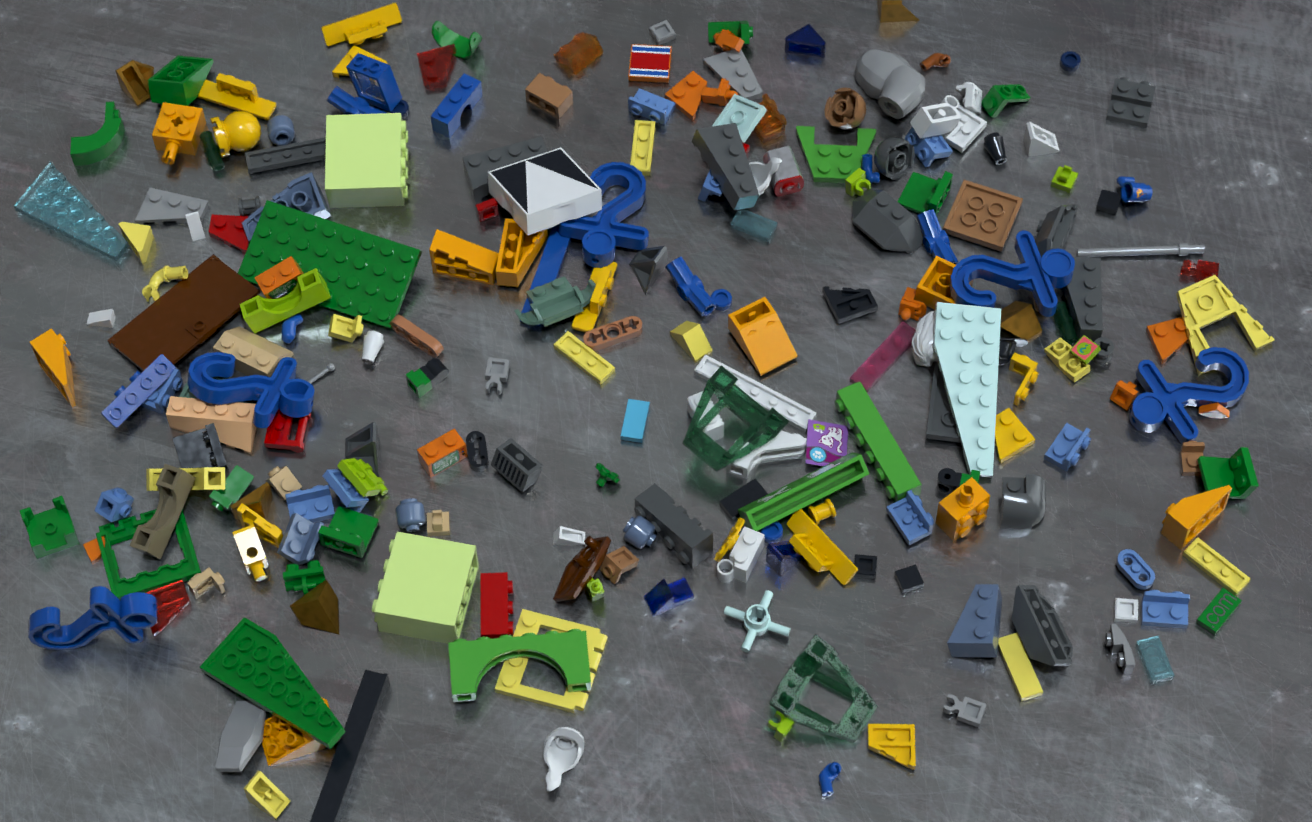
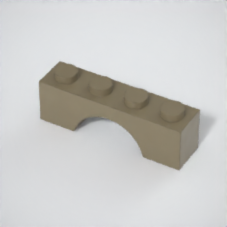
(173, 489)

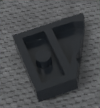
(850, 303)

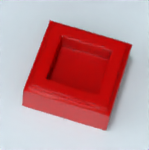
(487, 210)

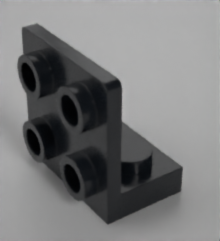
(200, 448)

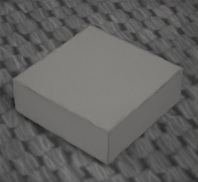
(662, 32)

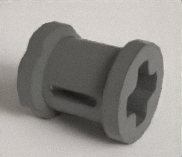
(249, 205)

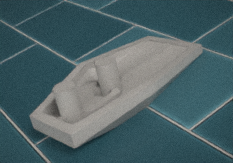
(240, 736)

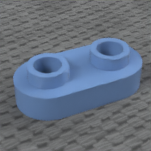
(1136, 570)

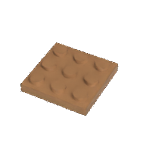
(982, 215)

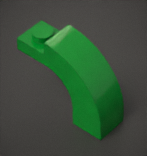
(103, 143)

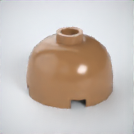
(845, 109)

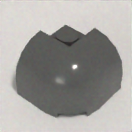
(1022, 501)

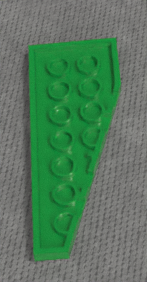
(264, 672)

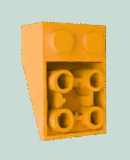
(761, 336)
(284, 742)

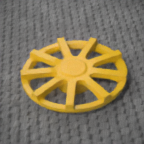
(729, 542)

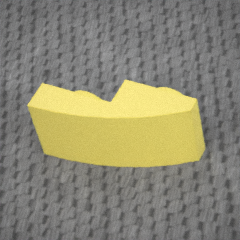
(1065, 361)

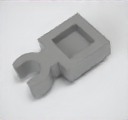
(496, 372)
(968, 711)

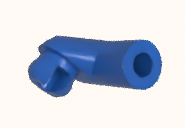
(867, 166)
(289, 328)
(827, 776)

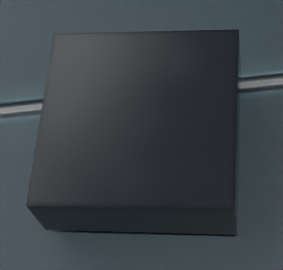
(1108, 202)
(866, 566)
(909, 578)

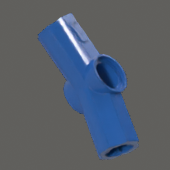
(349, 104)
(935, 239)
(690, 287)

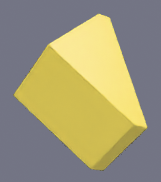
(138, 237)
(692, 340)
(265, 795)

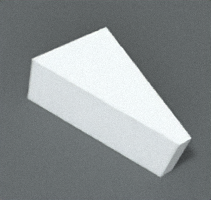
(195, 226)
(102, 318)
(568, 536)

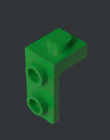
(738, 28)
(1001, 94)
(235, 486)

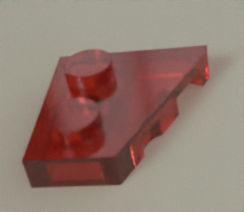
(436, 65)
(170, 602)

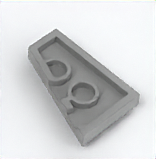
(736, 70)
(169, 206)

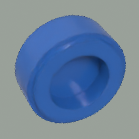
(722, 299)
(773, 532)

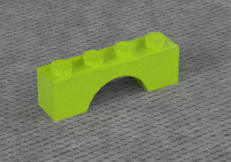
(265, 312)

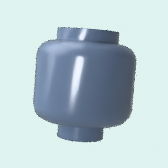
(280, 130)
(410, 515)
(639, 532)

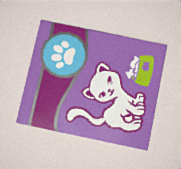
(825, 442)

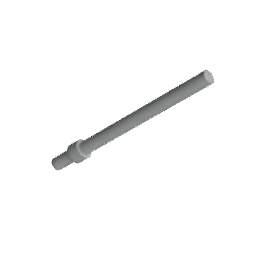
(1182, 249)

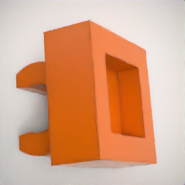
(1124, 394)

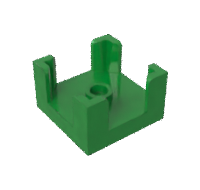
(51, 529)

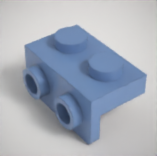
(911, 518)

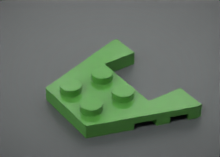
(833, 162)

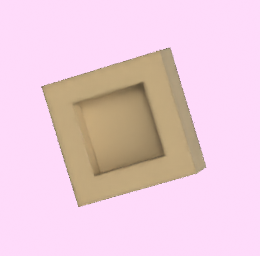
(438, 523)

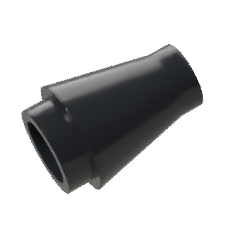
(995, 146)

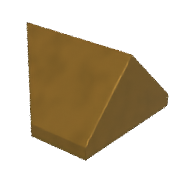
(894, 11)
(134, 80)
(1020, 320)
(257, 500)
(318, 608)

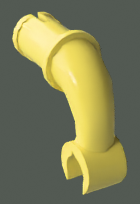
(165, 274)

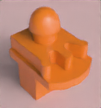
(728, 41)
(718, 96)
(910, 307)

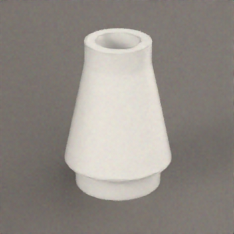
(371, 346)

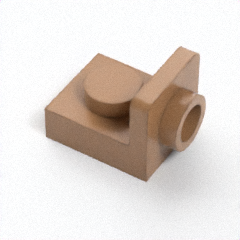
(1189, 453)
(618, 563)

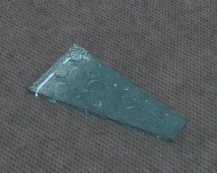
(64, 209)

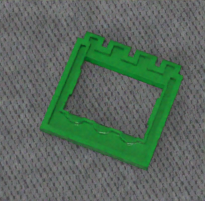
(145, 580)

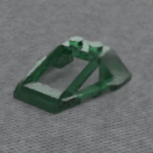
(744, 407)
(806, 666)

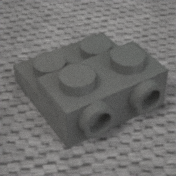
(1131, 102)

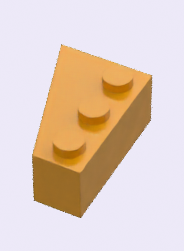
(517, 253)
(462, 259)

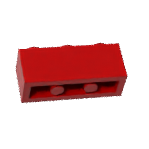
(496, 605)

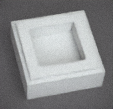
(1125, 610)

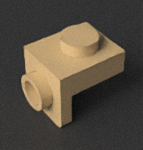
(283, 481)
(204, 581)

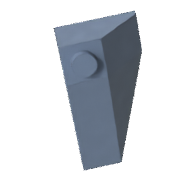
(301, 195)

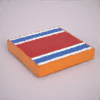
(650, 63)

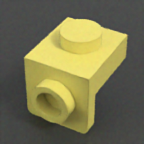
(345, 328)

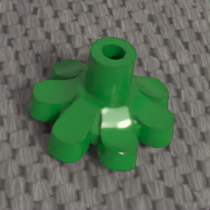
(605, 475)

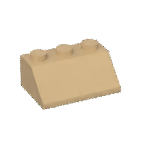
(251, 352)

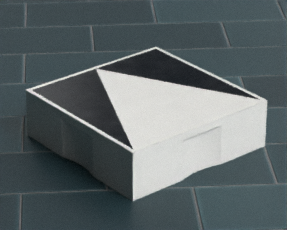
(544, 190)

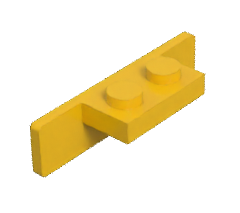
(362, 26)
(237, 95)
(604, 281)
(819, 548)

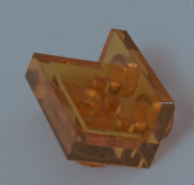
(579, 52)
(772, 123)

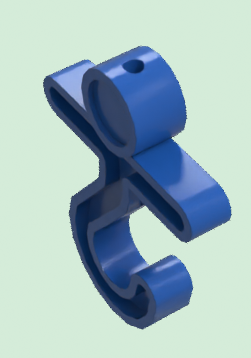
(603, 230)
(1033, 274)
(279, 391)
(1168, 399)
(106, 613)

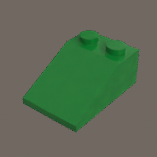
(179, 80)

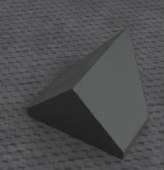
(649, 265)
(365, 446)

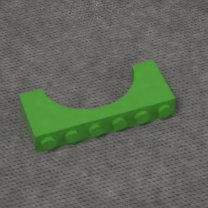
(476, 657)

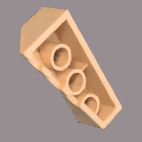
(231, 420)

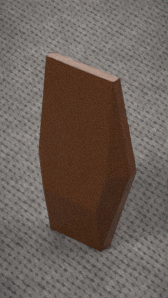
(582, 568)

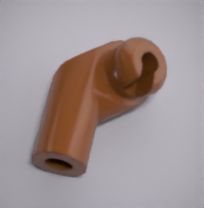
(937, 60)

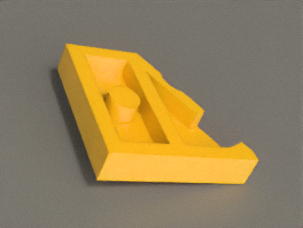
(1010, 435)

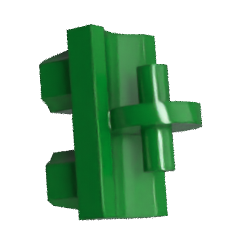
(304, 578)

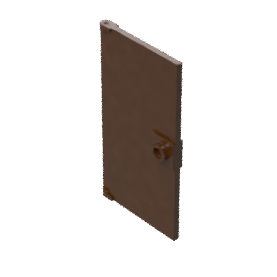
(184, 314)

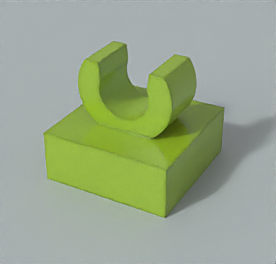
(1064, 179)
(856, 182)
(782, 728)

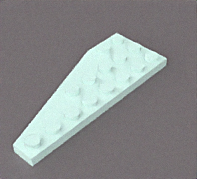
(969, 361)

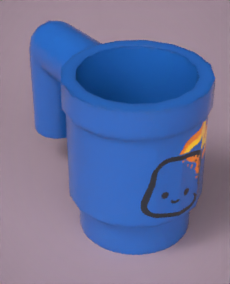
(1134, 191)

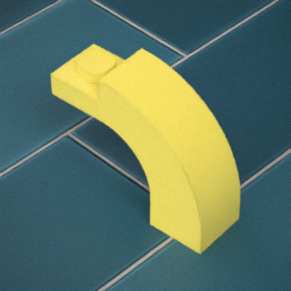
(206, 478)

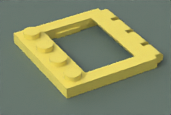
(513, 669)

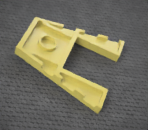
(1210, 302)

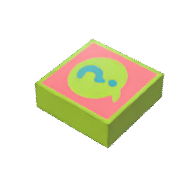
(1085, 349)

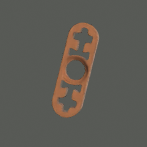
(617, 325)
(416, 336)

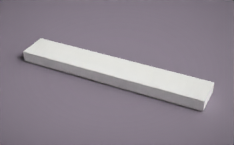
(763, 395)

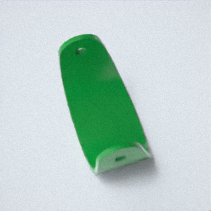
(464, 46)

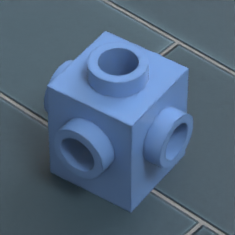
(114, 504)

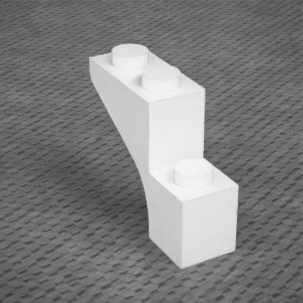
(783, 446)

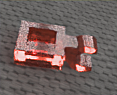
(1201, 270)

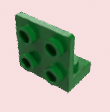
(925, 193)
(1231, 471)
(348, 532)

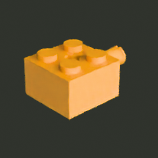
(178, 130)
(936, 283)
(963, 509)

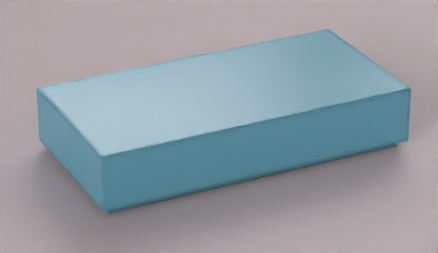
(635, 420)

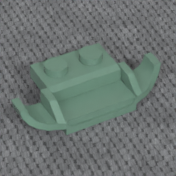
(555, 302)

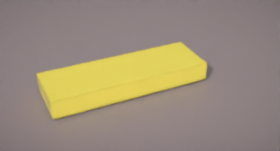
(643, 146)
(584, 357)
(1216, 566)
(1019, 667)

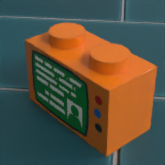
(279, 278)
(442, 453)

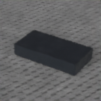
(743, 496)

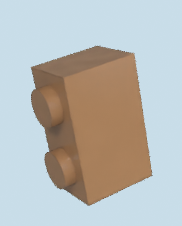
(549, 95)

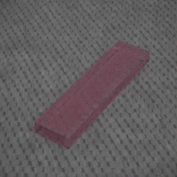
(884, 356)

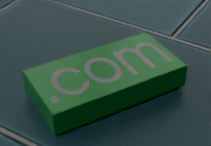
(1218, 611)

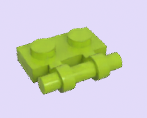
(362, 477)

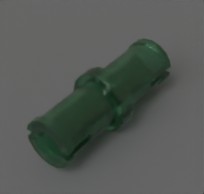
(212, 151)
(1065, 323)

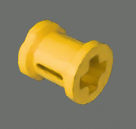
(822, 511)

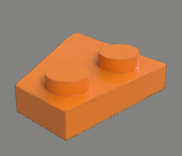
(687, 94)
(1167, 337)

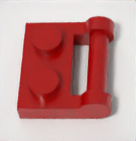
(279, 432)

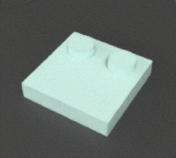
(743, 113)

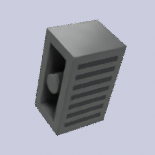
(516, 465)

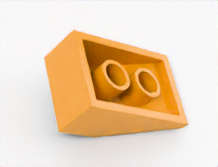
(54, 360)
(1193, 514)

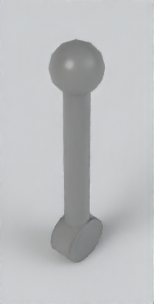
(330, 367)

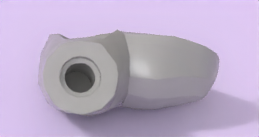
(891, 81)

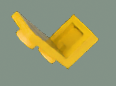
(1027, 368)

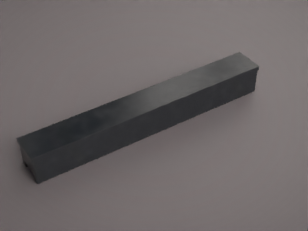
(351, 748)

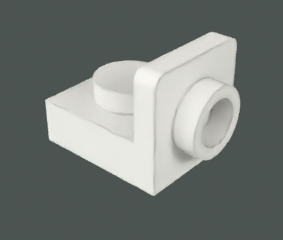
(972, 96)

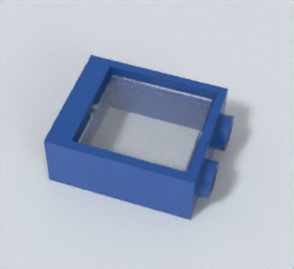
(374, 82)

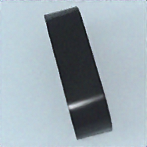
(472, 451)

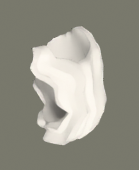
(923, 341)

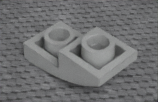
(1121, 647)

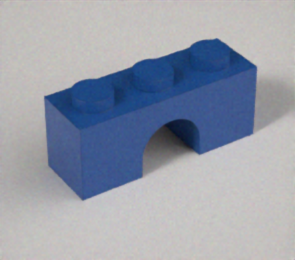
(447, 115)

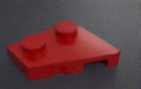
(229, 230)

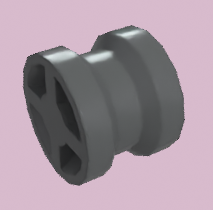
(1104, 357)

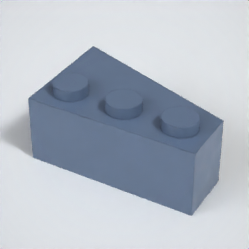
(979, 624)

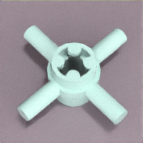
(752, 625)

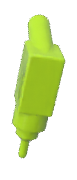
(595, 589)

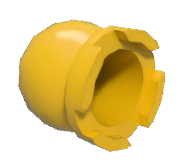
(237, 132)

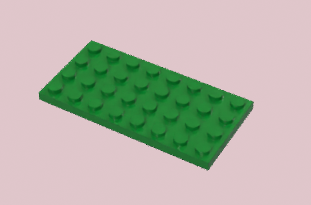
(360, 269)

